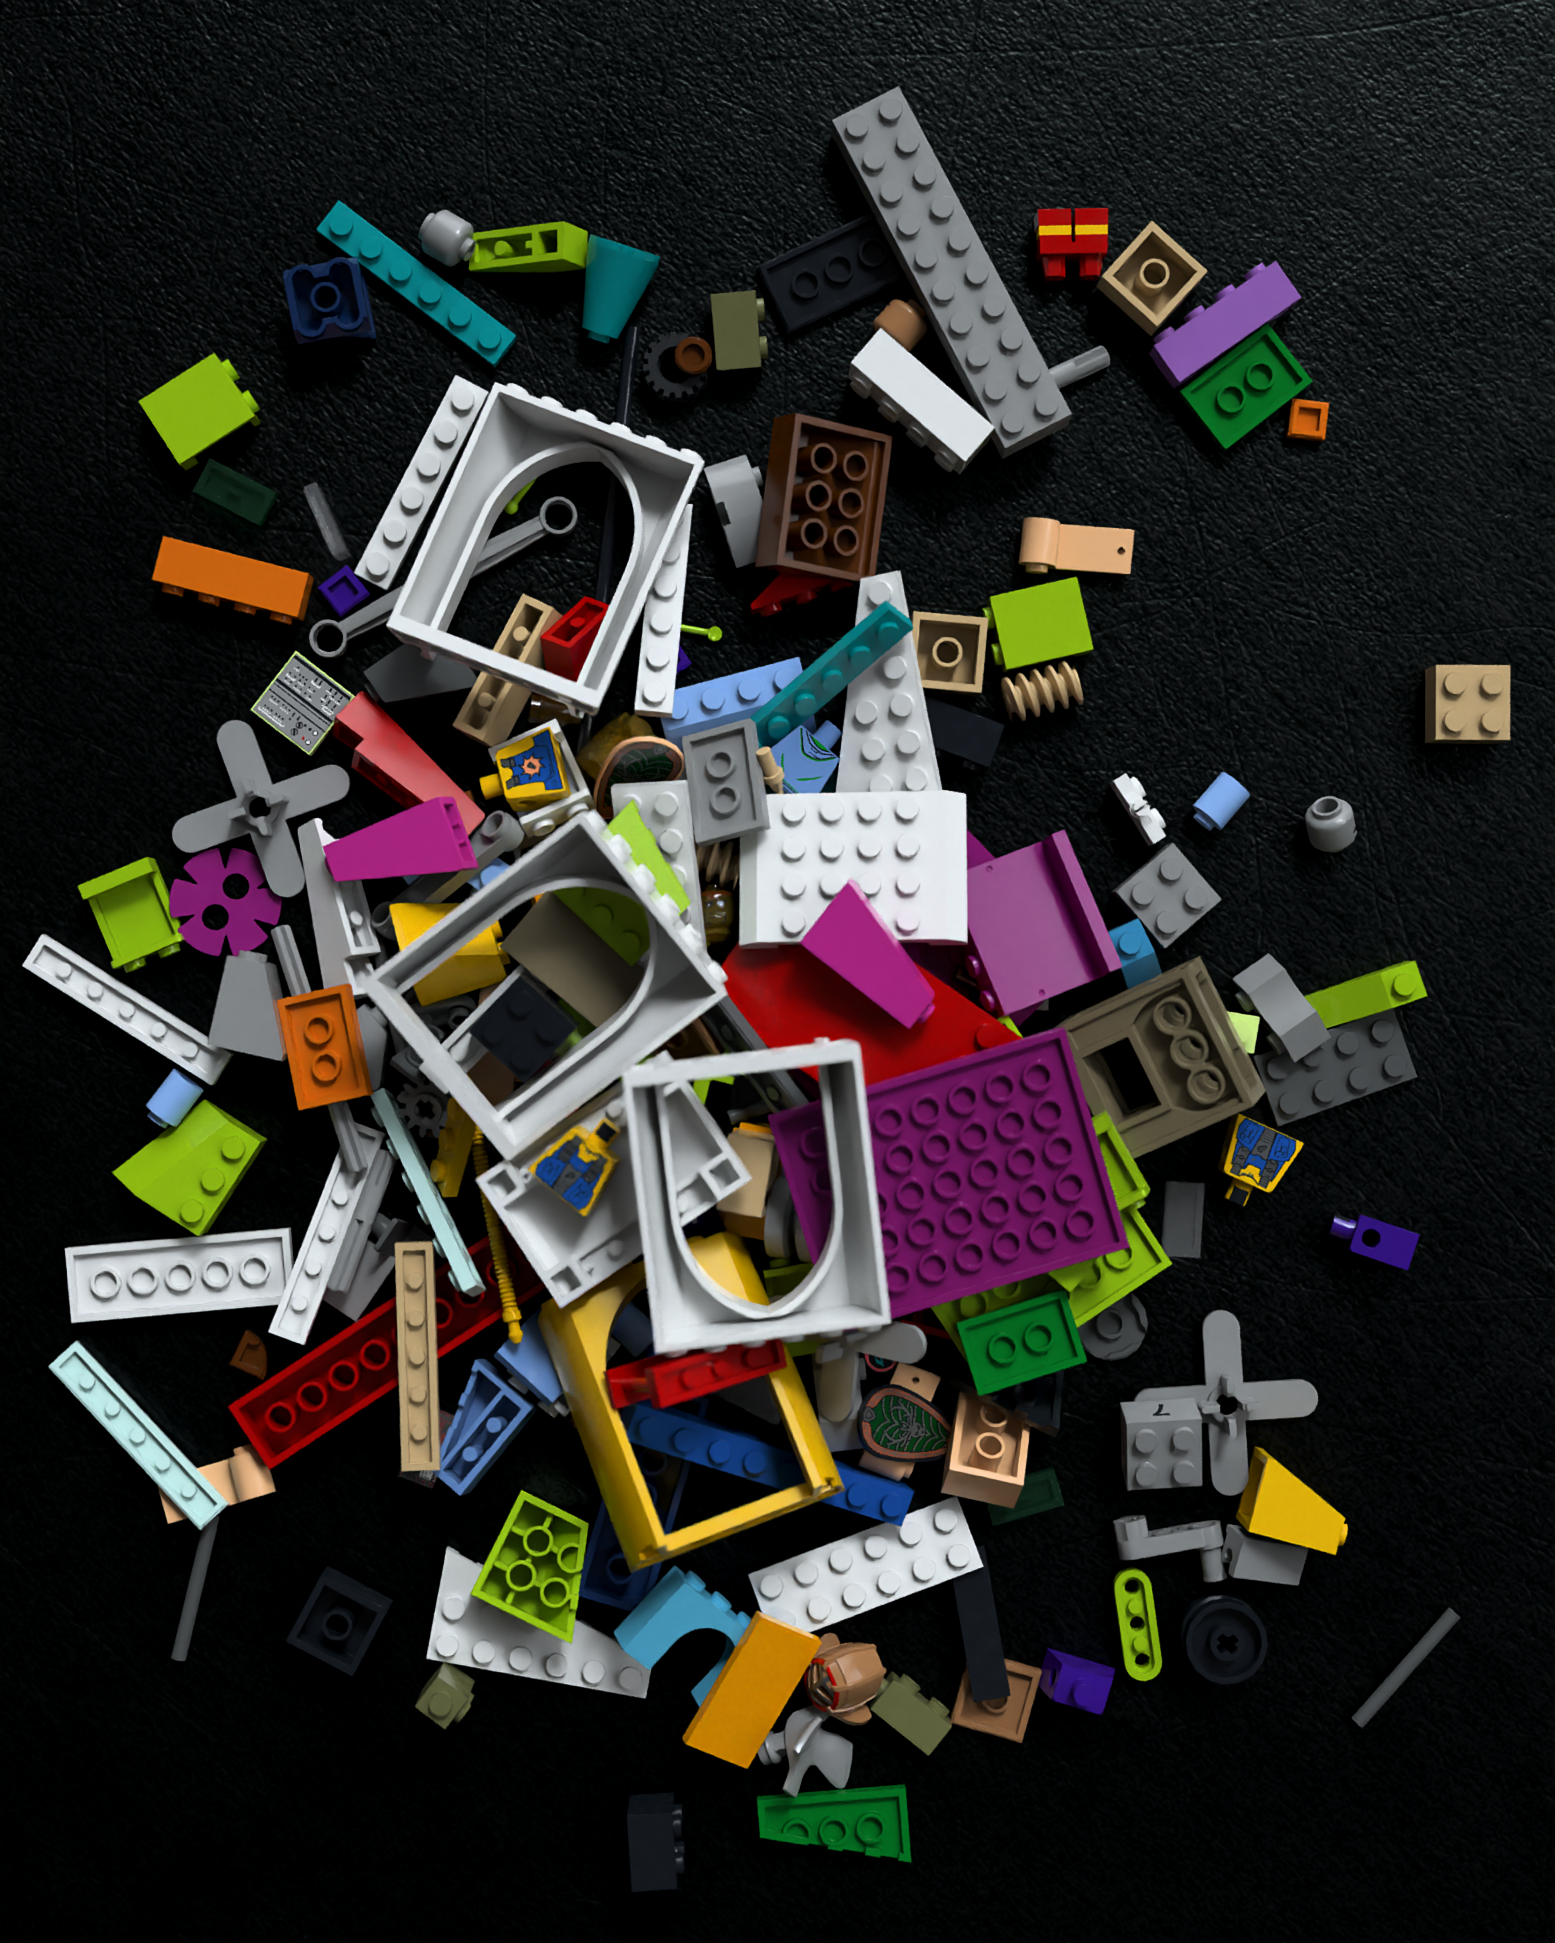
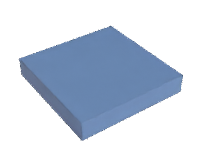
(532, 1362)

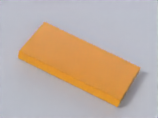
(751, 1690)

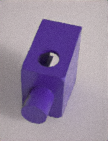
(1392, 1245)
(1077, 1681)

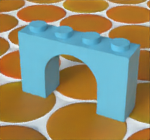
(672, 1610)

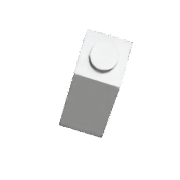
(375, 1041)

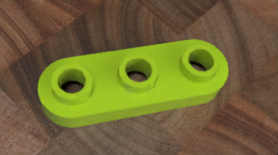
(1141, 1639)

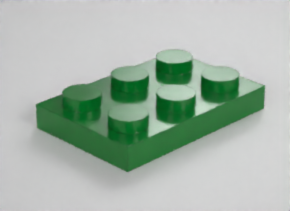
(1245, 387)
(1020, 1341)

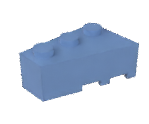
(483, 1427)

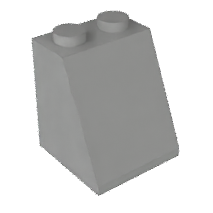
(247, 1008)

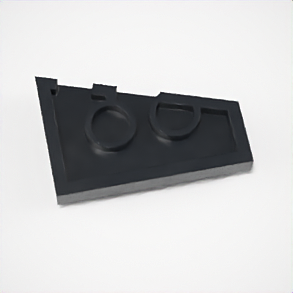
(1032, 1401)

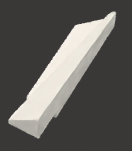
(338, 916)

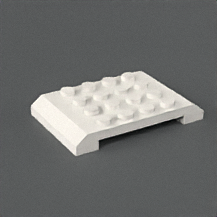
(896, 845)
(581, 1251)

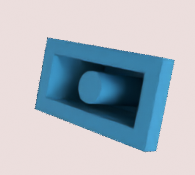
(1135, 953)

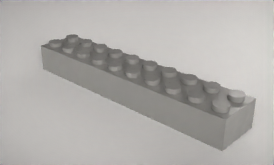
(950, 272)

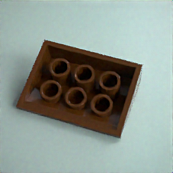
(823, 499)

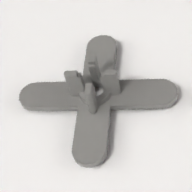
(269, 833)
(841, 1359)
(1254, 1400)

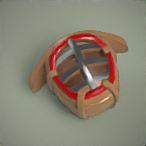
(849, 1675)

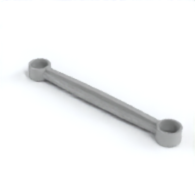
(494, 552)

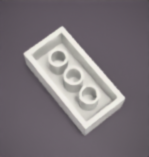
(919, 402)

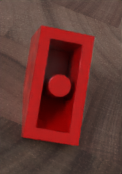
(571, 638)

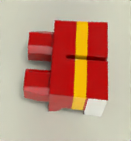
(1071, 239)

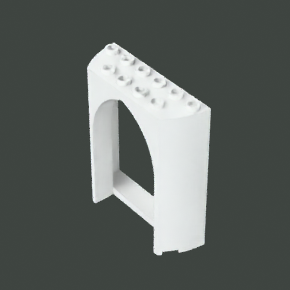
(508, 449)
(672, 992)
(848, 1279)

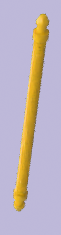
(511, 1313)

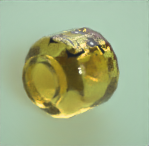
(719, 913)

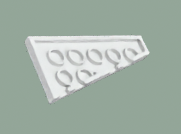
(886, 716)
(491, 1639)

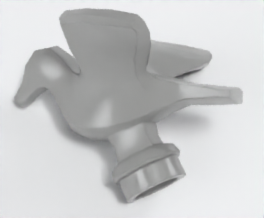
(808, 1745)

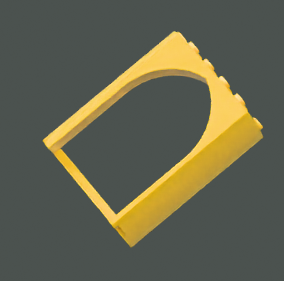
(578, 1347)

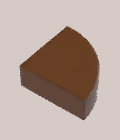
(251, 1356)

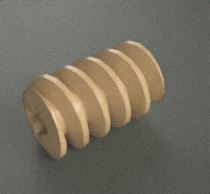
(1041, 690)
(719, 861)

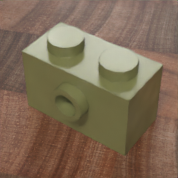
(737, 331)

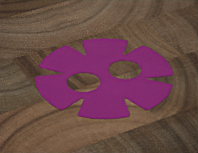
(193, 899)

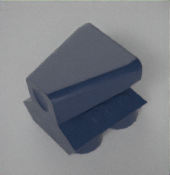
(329, 301)

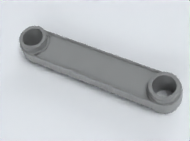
(497, 835)

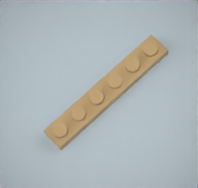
(417, 1356)

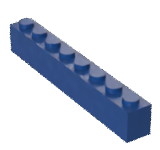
(758, 1459)

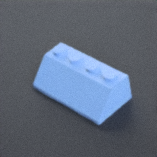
(728, 700)

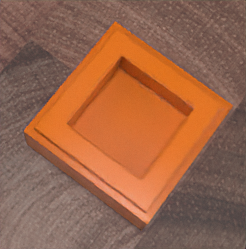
(1307, 420)

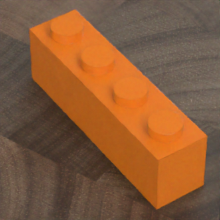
(232, 579)

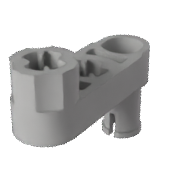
(1137, 1542)

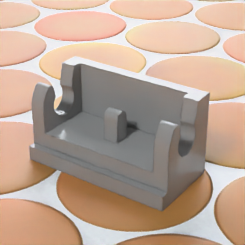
(1262, 1557)

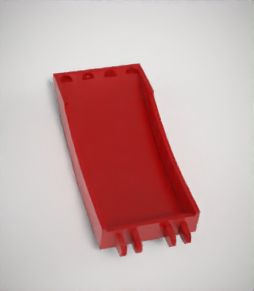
(798, 998)

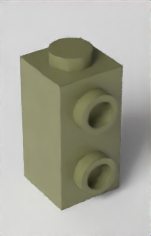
(446, 1695)
(911, 1713)

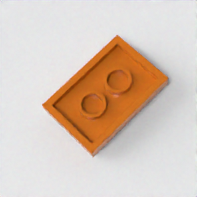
(324, 1047)

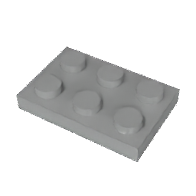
(725, 782)

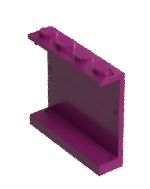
(1034, 927)

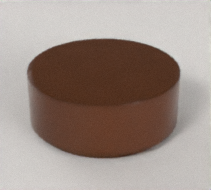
(693, 356)

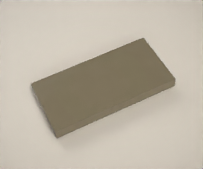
(572, 960)

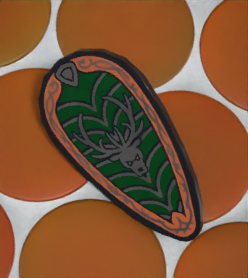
(902, 1425)

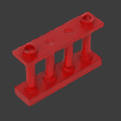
(691, 1375)

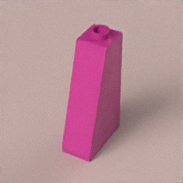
(407, 844)
(868, 955)

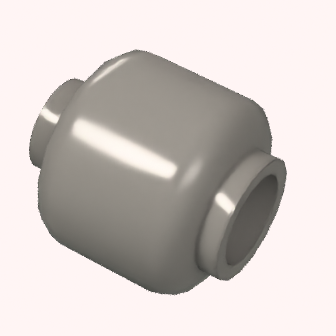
(447, 238)
(1330, 824)

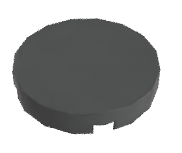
(1115, 1330)

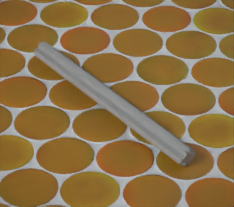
(339, 1112)

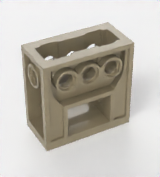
(1172, 1063)

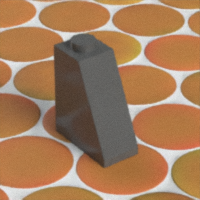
(410, 678)

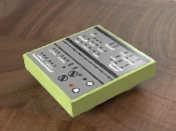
(302, 703)

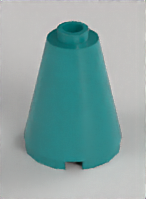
(613, 286)

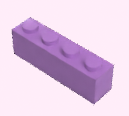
(1224, 324)

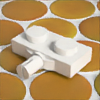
(1147, 821)

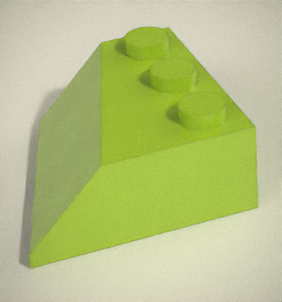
(618, 917)
(193, 1166)
(536, 1566)

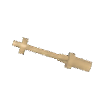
(772, 773)

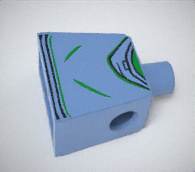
(807, 758)

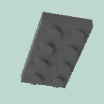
(1351, 1064)

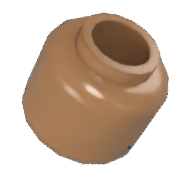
(902, 322)

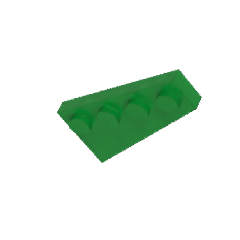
(847, 1819)

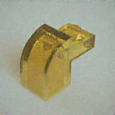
(615, 732)

